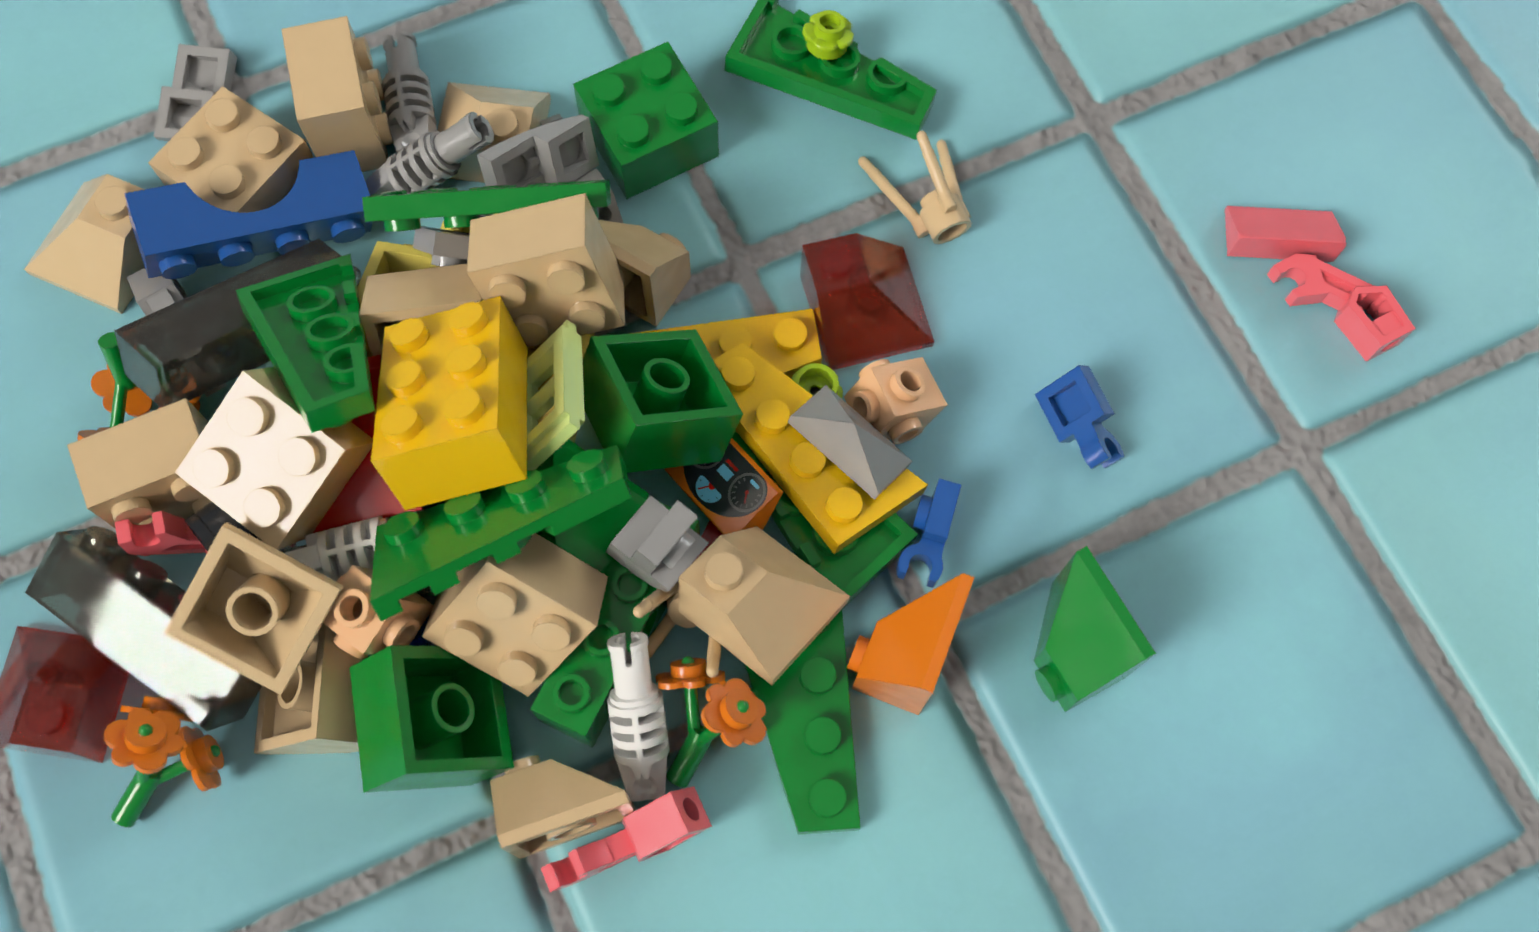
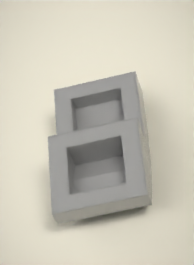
(196, 78)
(542, 155)

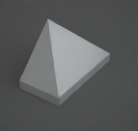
(849, 441)

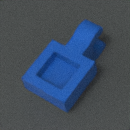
(1076, 411)
(935, 519)

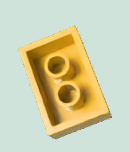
(452, 404)

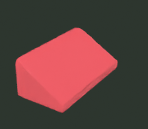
(1282, 233)

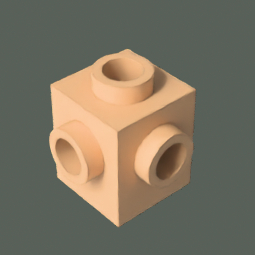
(897, 397)
(359, 626)

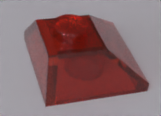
(863, 300)
(58, 695)

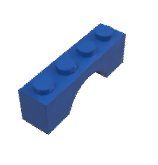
(186, 233)

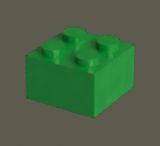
(648, 119)
(658, 399)
(427, 720)

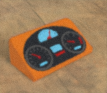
(730, 492)

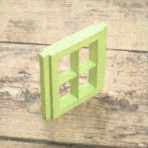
(565, 391)

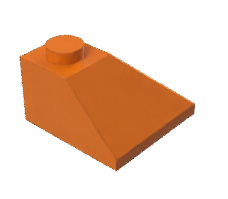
(910, 647)

